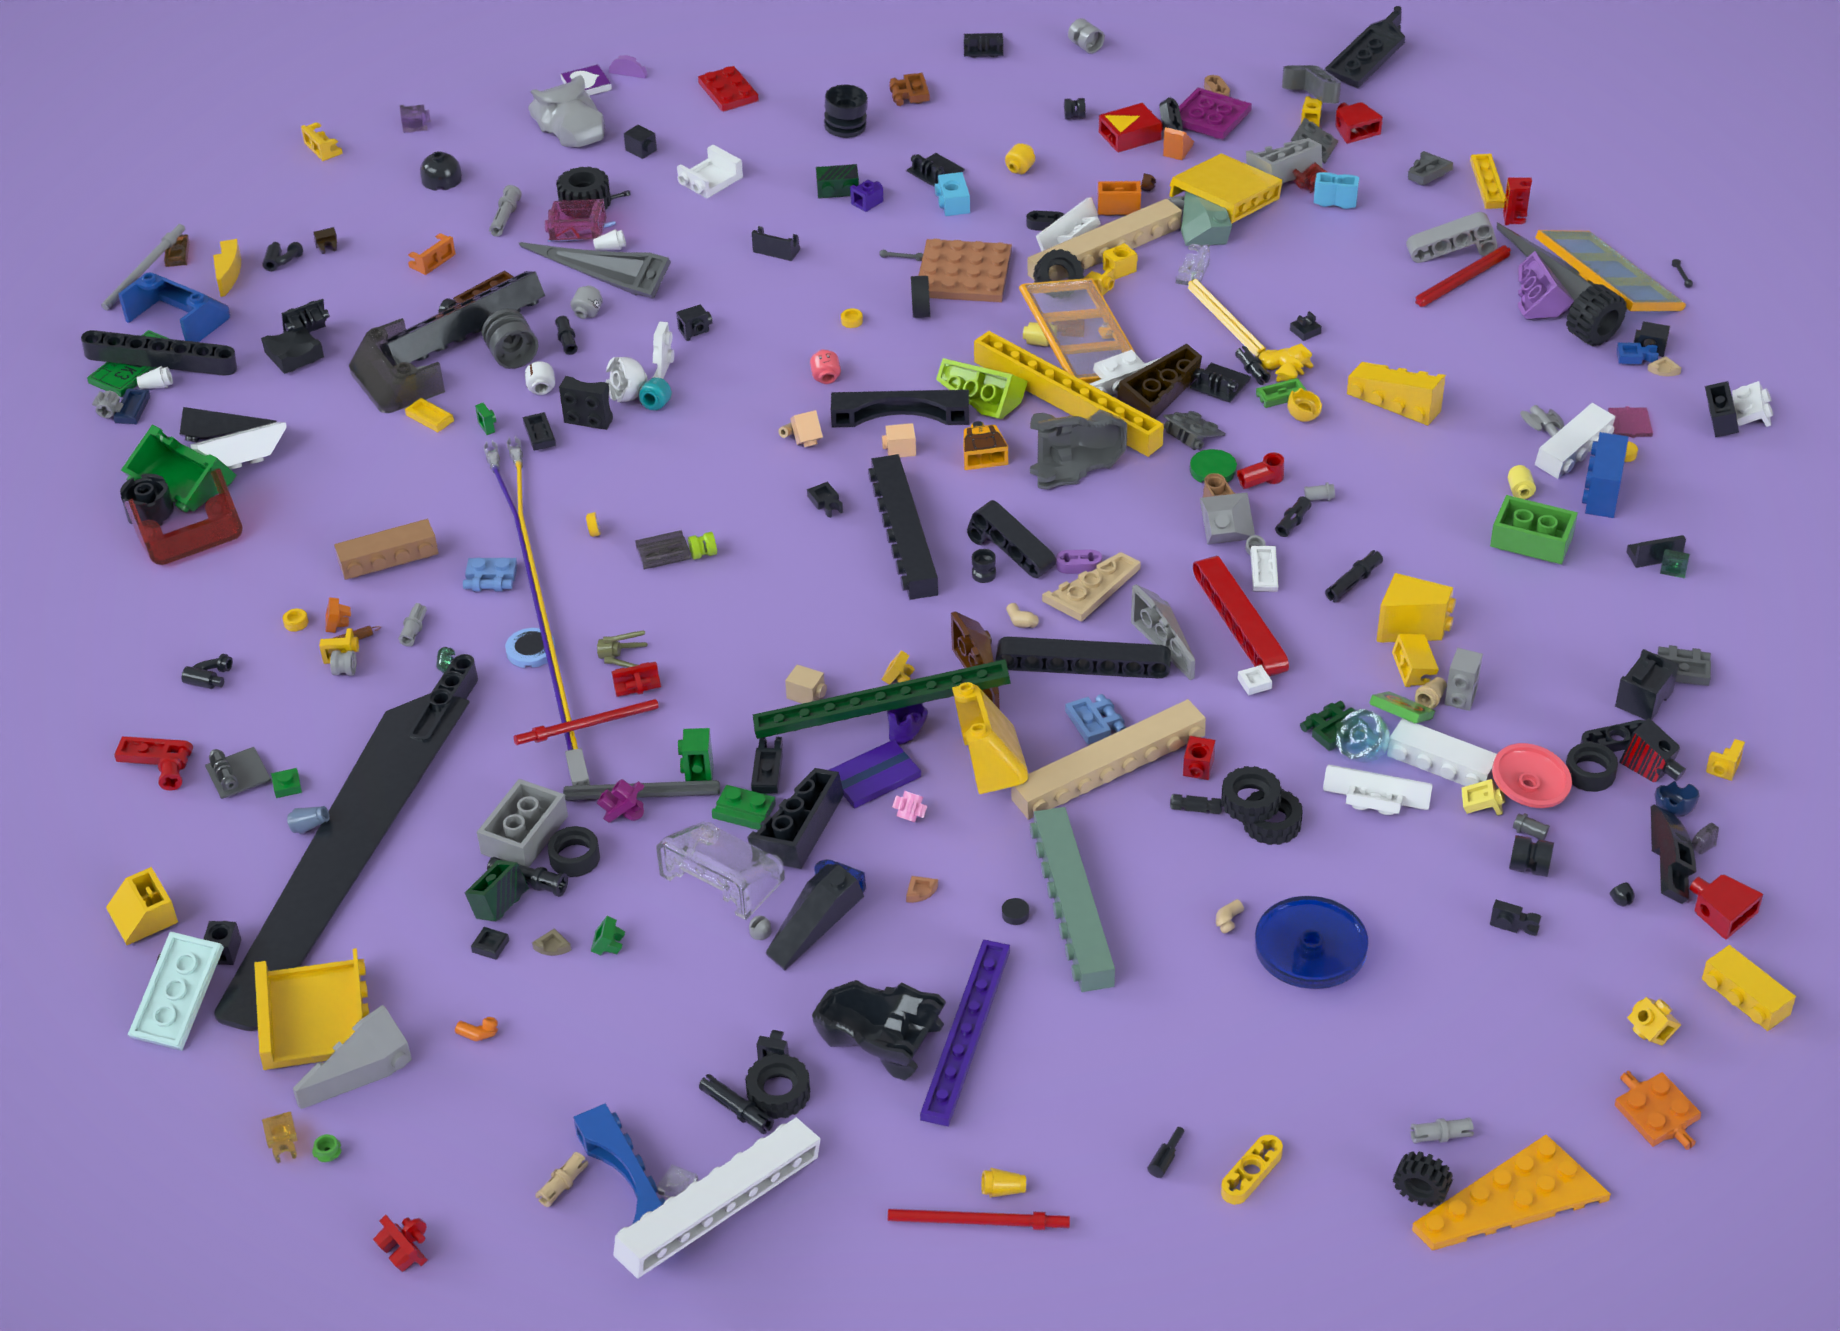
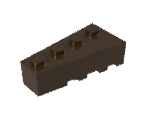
(1160, 382)

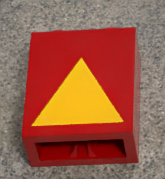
(1130, 127)

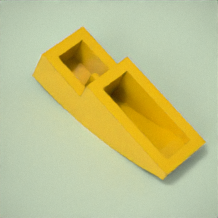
(227, 265)

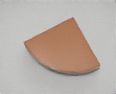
(921, 889)

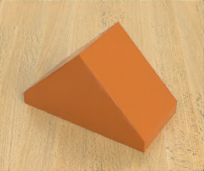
(1176, 144)

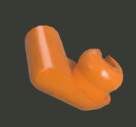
(477, 1033)

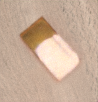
(178, 253)

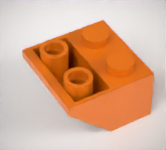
(1118, 197)

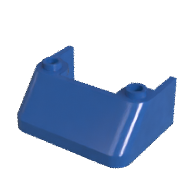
(203, 313)

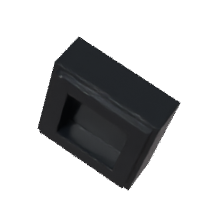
(490, 943)

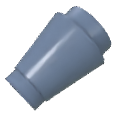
(305, 819)

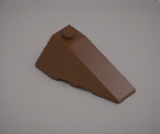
(972, 646)

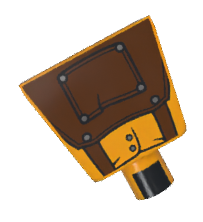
(984, 447)

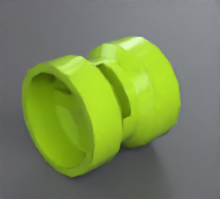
(702, 545)

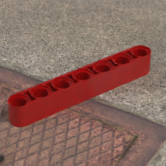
(1240, 615)

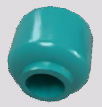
(655, 393)

